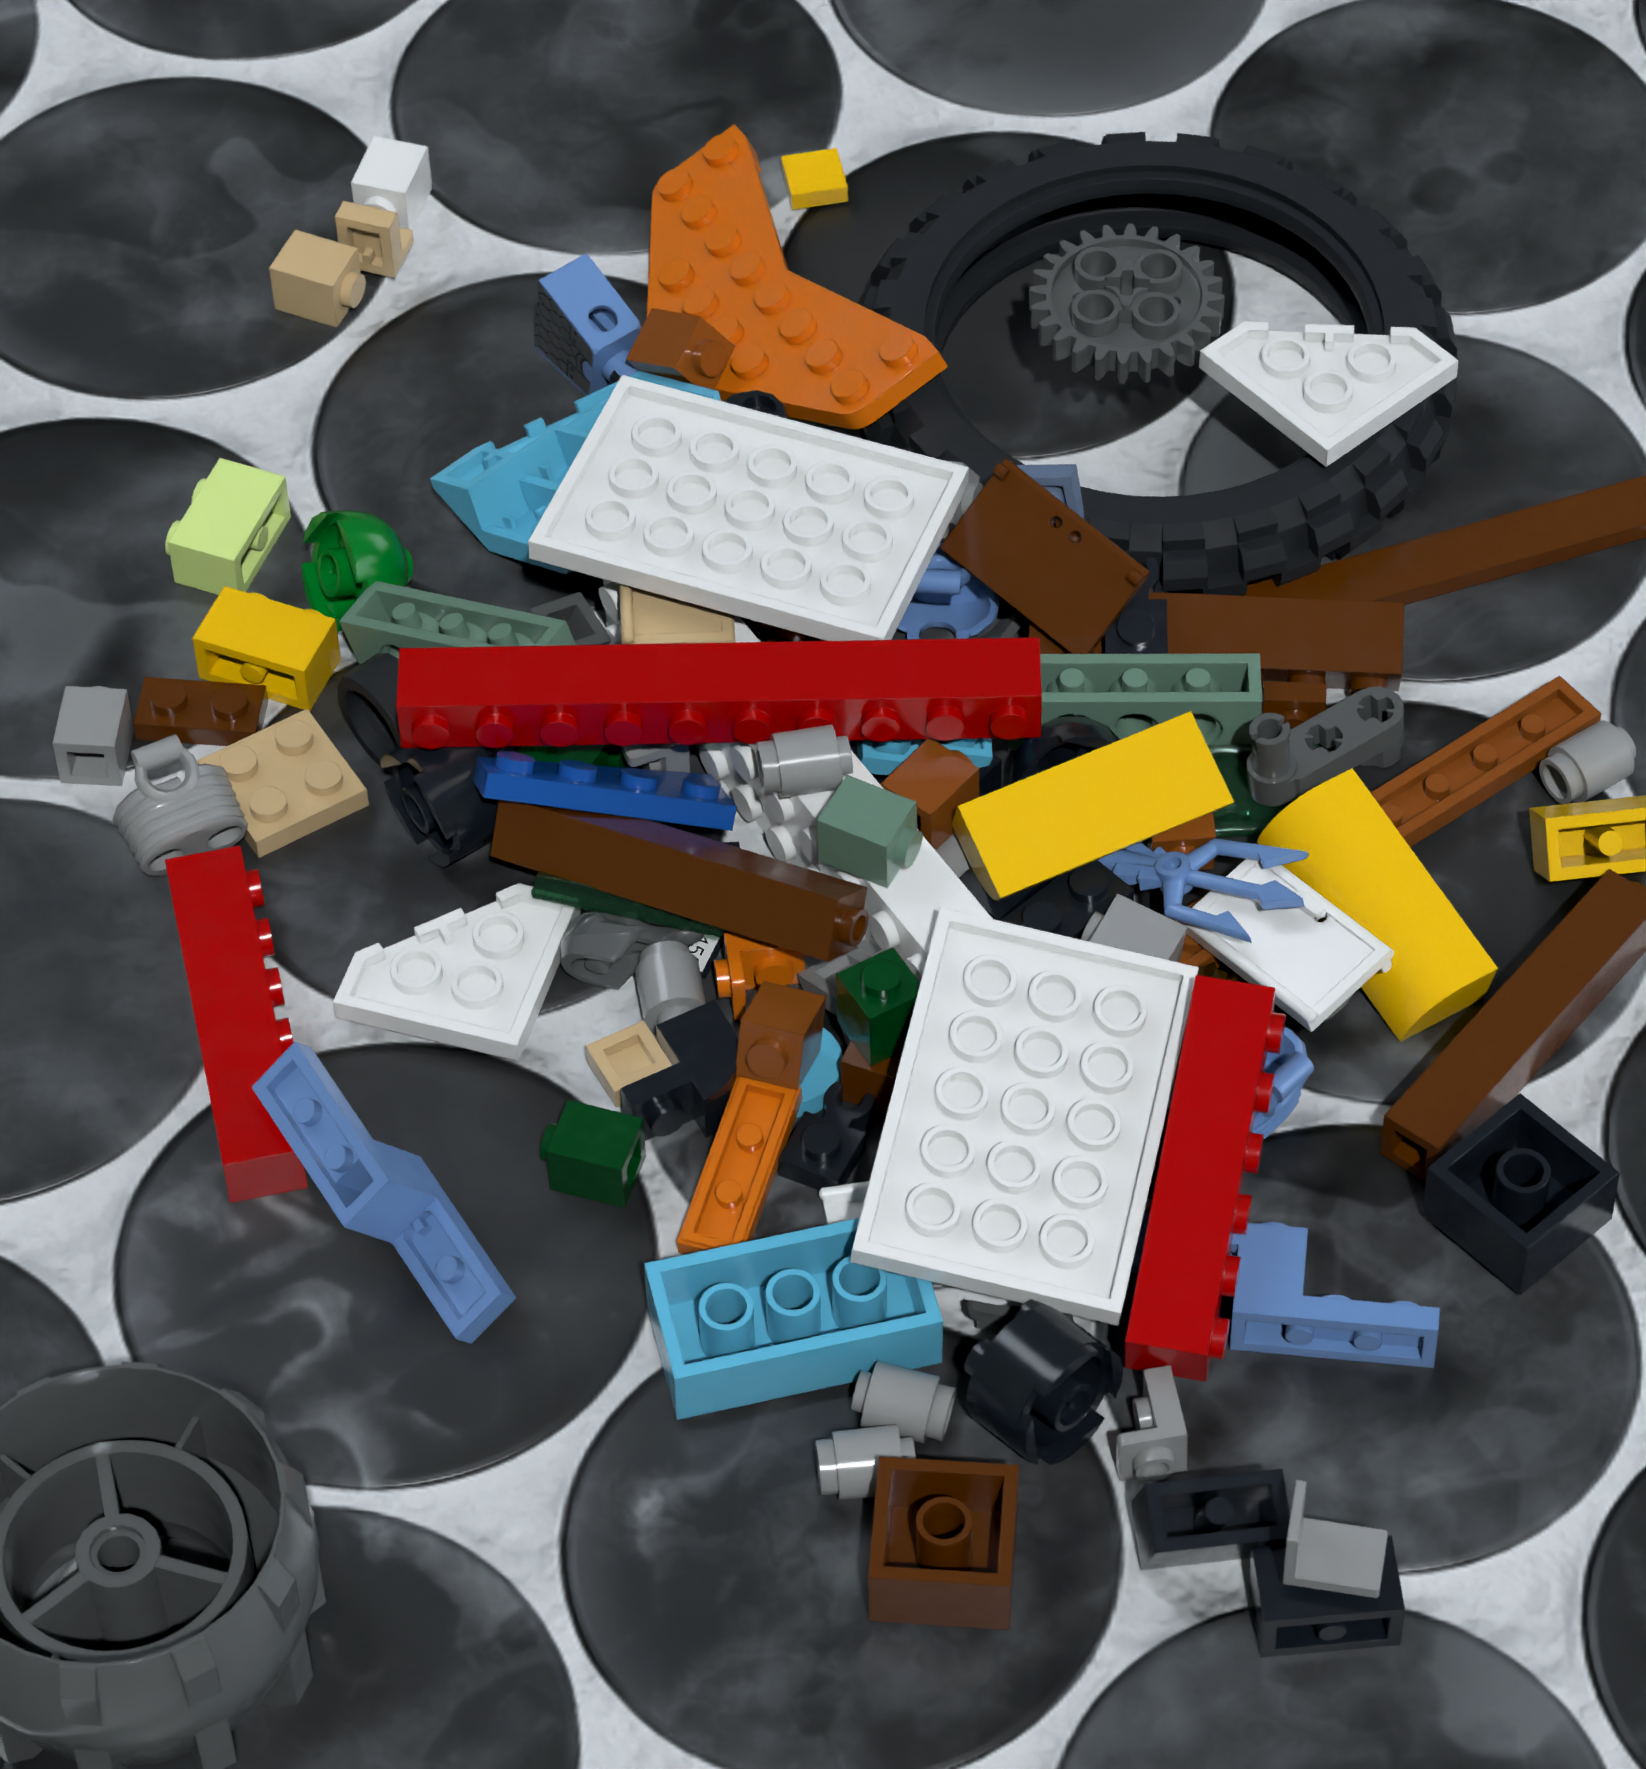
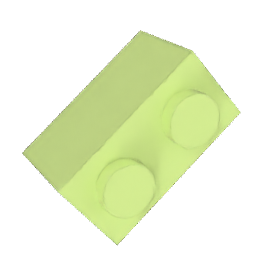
(228, 527)

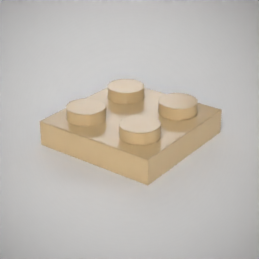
(289, 782)

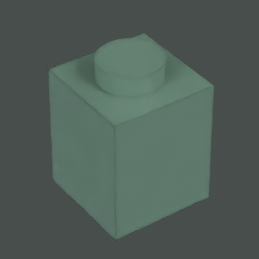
(868, 831)

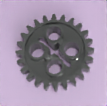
(1126, 303)

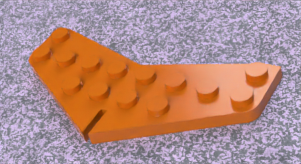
(793, 339)

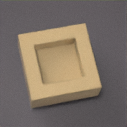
(625, 1058)

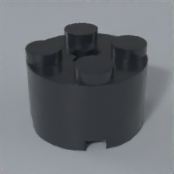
(439, 799)
(1041, 1383)

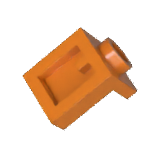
(749, 964)

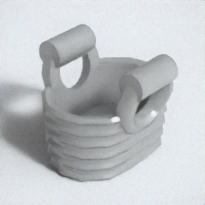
(177, 815)

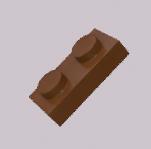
(199, 711)

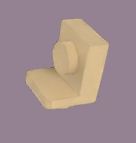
(376, 235)

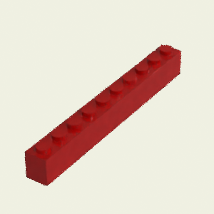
(718, 692)

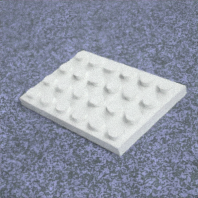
(749, 513)
(1026, 1116)

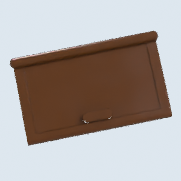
(1037, 567)

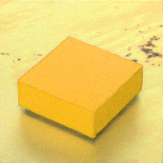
(814, 178)

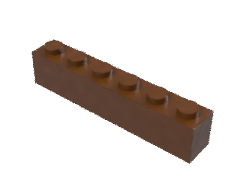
(1297, 638)

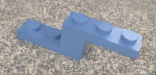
(383, 1192)
(1278, 1319)

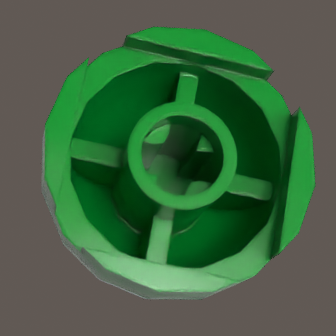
(348, 557)

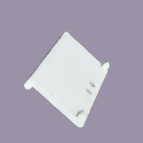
(1305, 960)

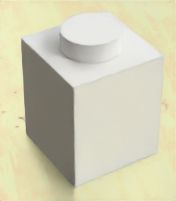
(394, 178)

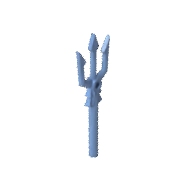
(1178, 873)

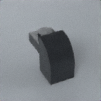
(697, 1083)

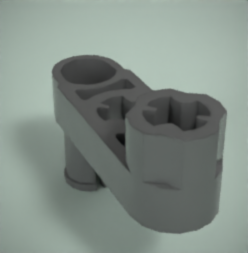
(1362, 728)

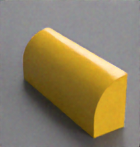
(1090, 807)
(1381, 884)

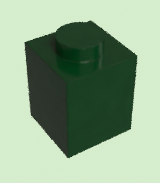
(877, 1004)
(594, 1153)

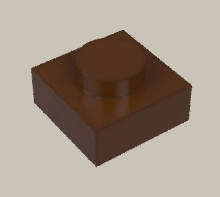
(1294, 700)

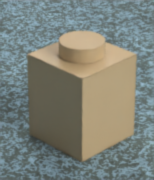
(316, 278)

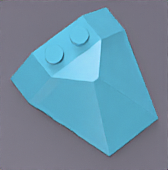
(509, 488)

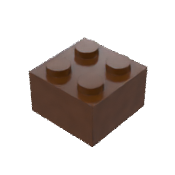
(943, 1543)

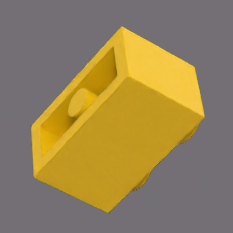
(267, 644)
(1589, 838)

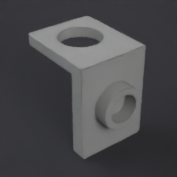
(1332, 1553)

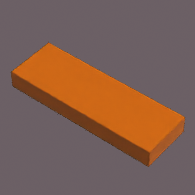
(740, 1166)

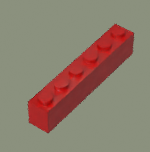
(235, 1014)
(1202, 1177)

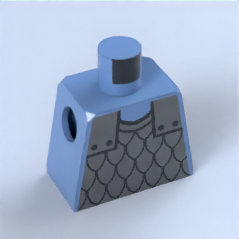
(584, 326)

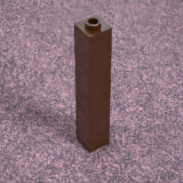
(687, 876)
(1520, 1025)

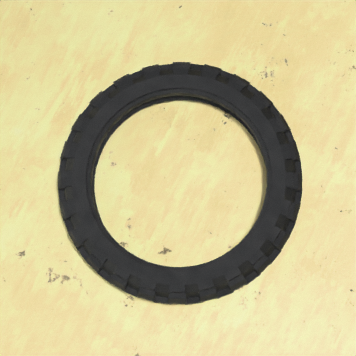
(1211, 197)

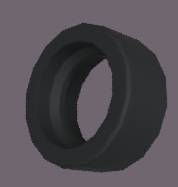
(369, 705)

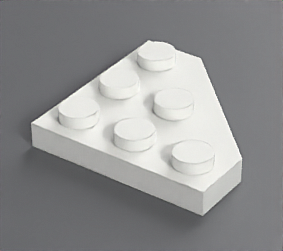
(1326, 382)
(463, 975)

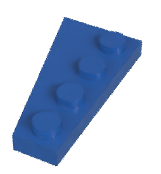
(618, 791)

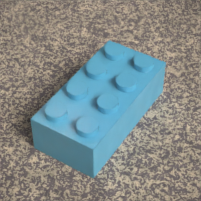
(783, 1319)

